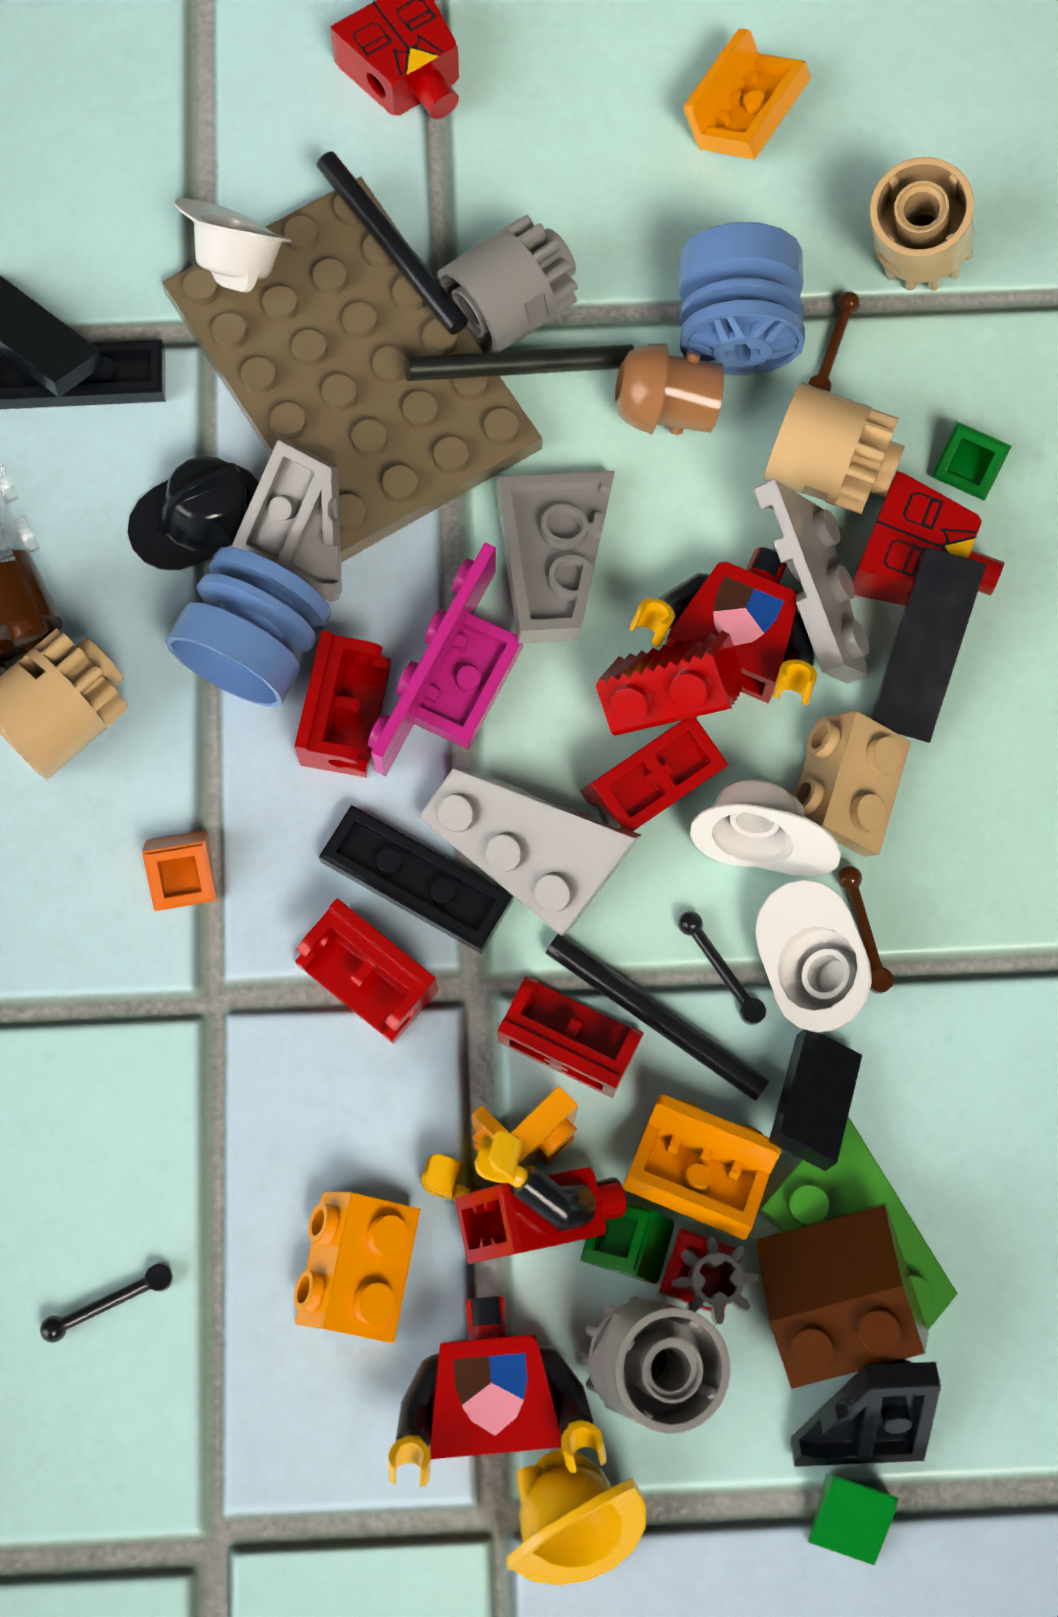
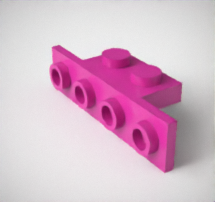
(457, 674)

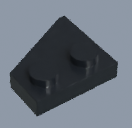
(873, 1418)

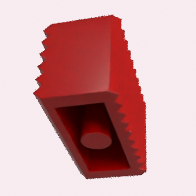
(671, 684)

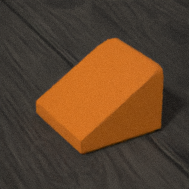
(180, 870)

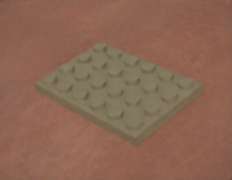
(322, 364)

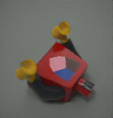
(756, 614)
(528, 1208)
(492, 1398)

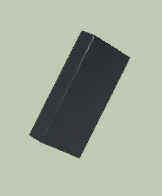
(816, 1099)

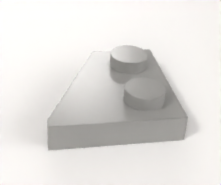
(297, 518)

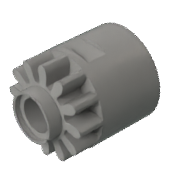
(511, 283)
(657, 1364)

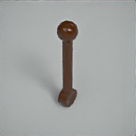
(847, 303)
(850, 879)

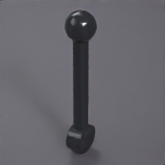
(752, 1009)
(157, 1278)

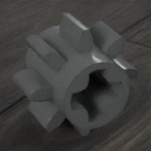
(733, 1280)

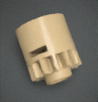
(922, 221)
(834, 449)
(58, 701)

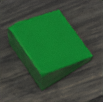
(971, 461)
(632, 1244)
(852, 1519)

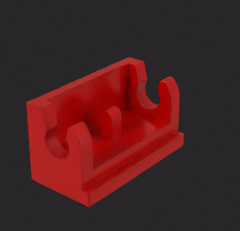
(342, 705)
(656, 775)
(365, 971)
(568, 1037)

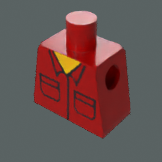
(400, 55)
(908, 522)

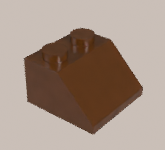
(840, 1296)

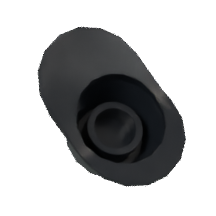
(191, 513)

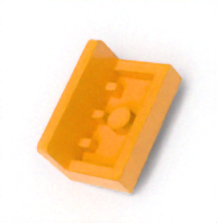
(743, 98)
(543, 1132)
(702, 1166)
(356, 1265)

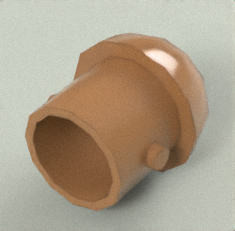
(668, 390)

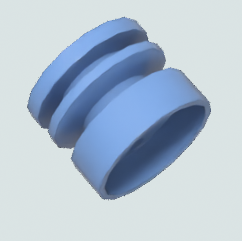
(742, 297)
(249, 626)

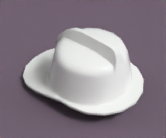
(231, 244)
(765, 829)
(813, 956)

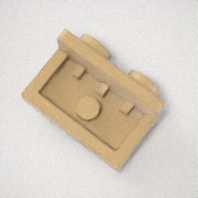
(852, 779)

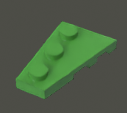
(852, 1185)

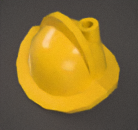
(574, 1521)

